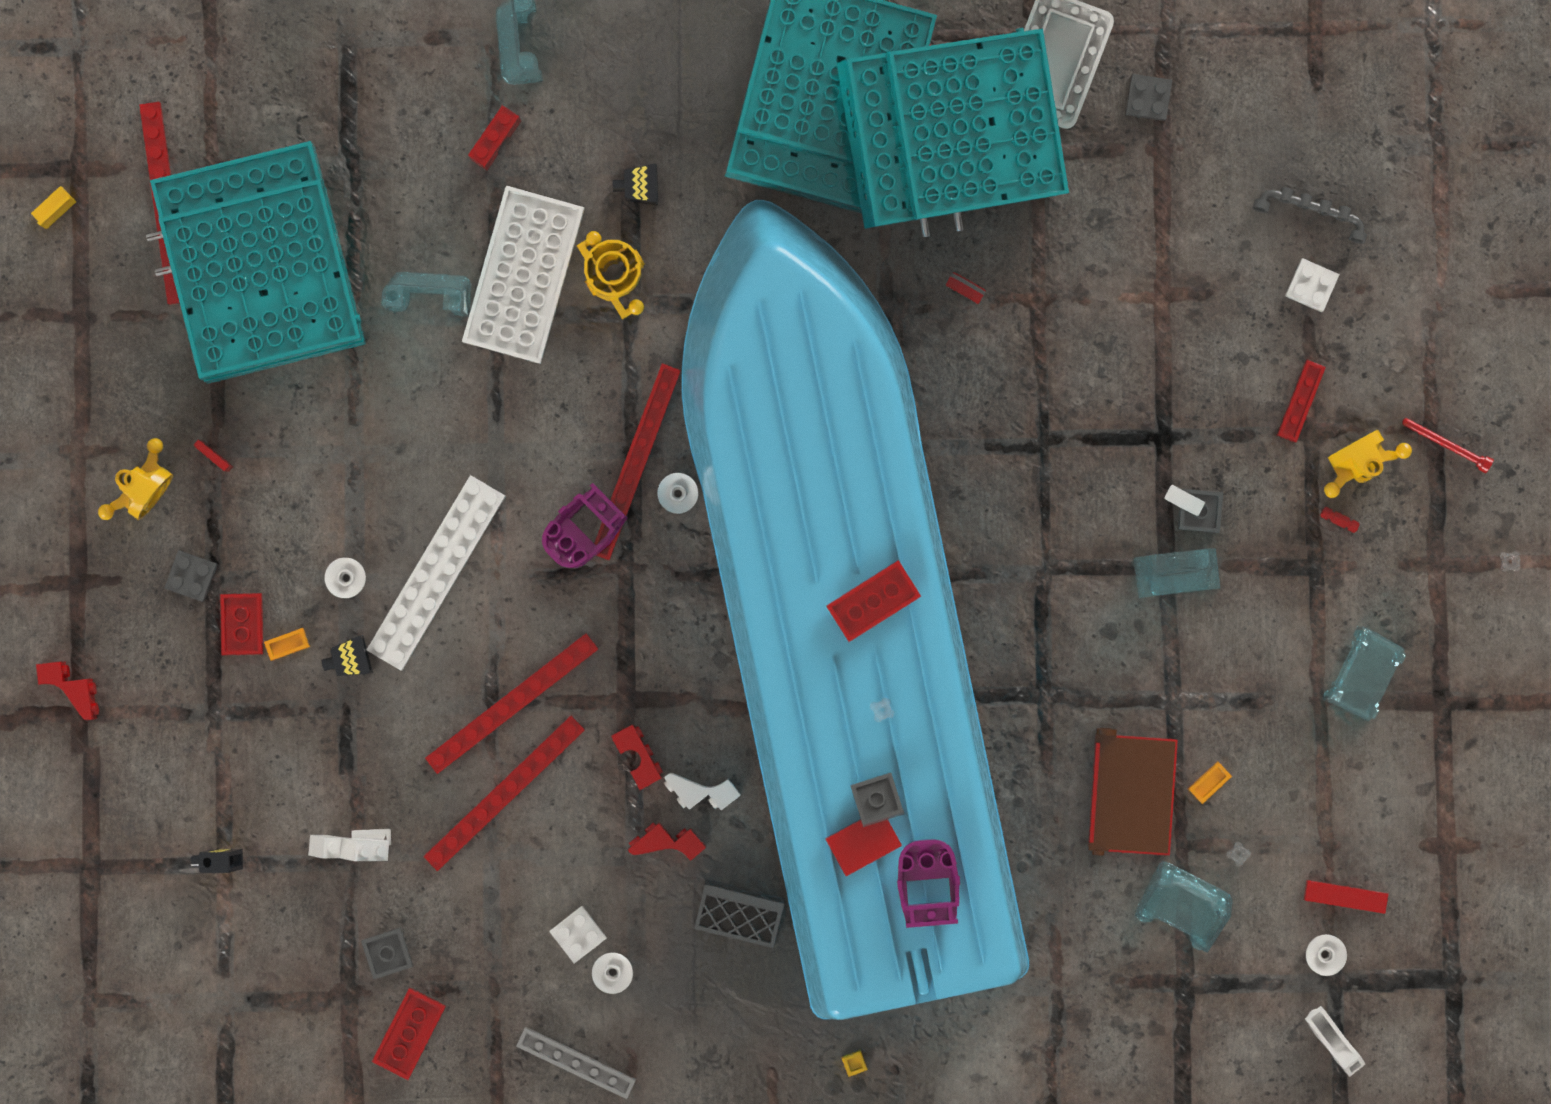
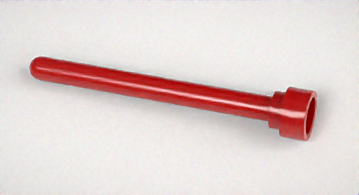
(1483, 463)

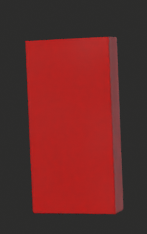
(213, 455)

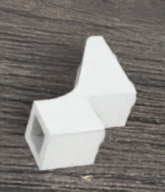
(692, 793)
(348, 848)
(1334, 1041)

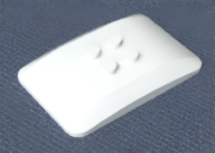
(1074, 45)

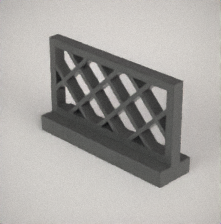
(742, 896)

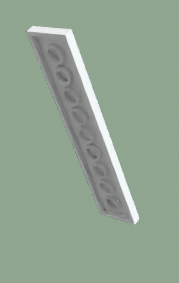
(436, 573)

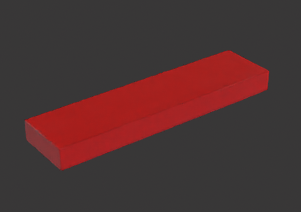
(1301, 401)
(1345, 896)

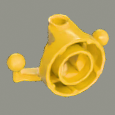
(599, 259)
(1362, 459)
(145, 487)

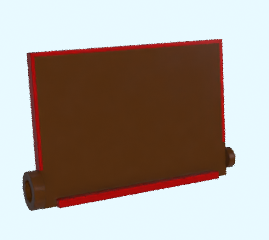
(1132, 794)

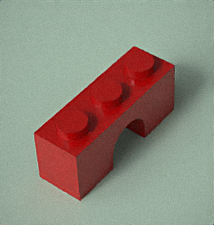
(488, 145)
(631, 739)

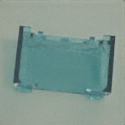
(515, 66)
(1365, 674)
(1186, 905)

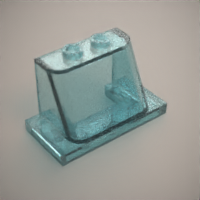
(1177, 572)

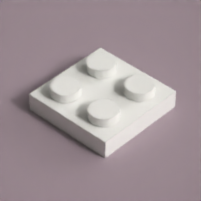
(1312, 285)
(578, 934)

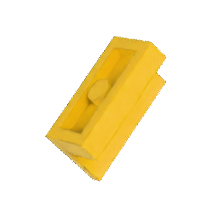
(53, 207)

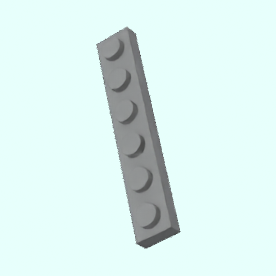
(576, 1062)

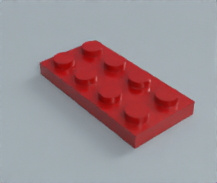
(873, 601)
(409, 1033)

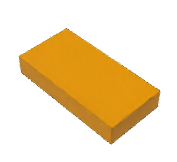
(287, 644)
(1209, 782)

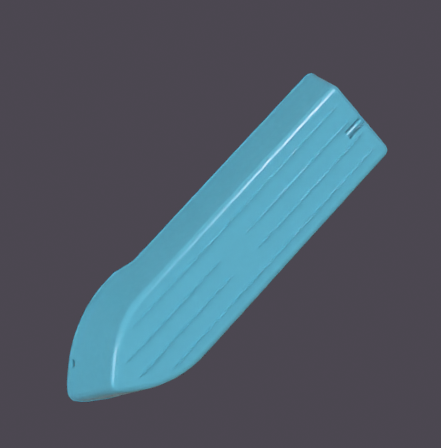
(807, 492)

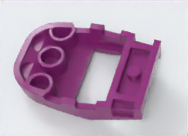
(567, 543)
(928, 861)

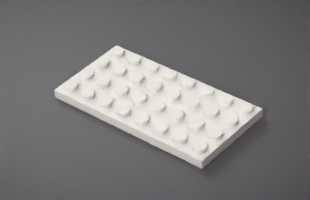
(523, 274)

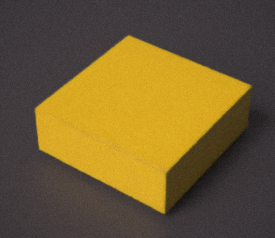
(854, 1063)

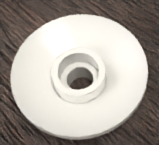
(675, 482)
(335, 573)
(1336, 955)
(607, 982)

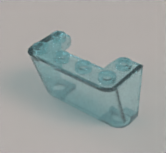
(398, 289)

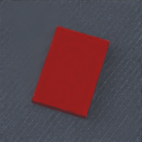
(241, 624)
(860, 845)

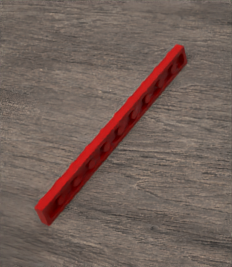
(158, 167)
(640, 449)
(511, 703)
(504, 793)

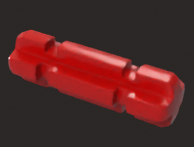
(1339, 519)

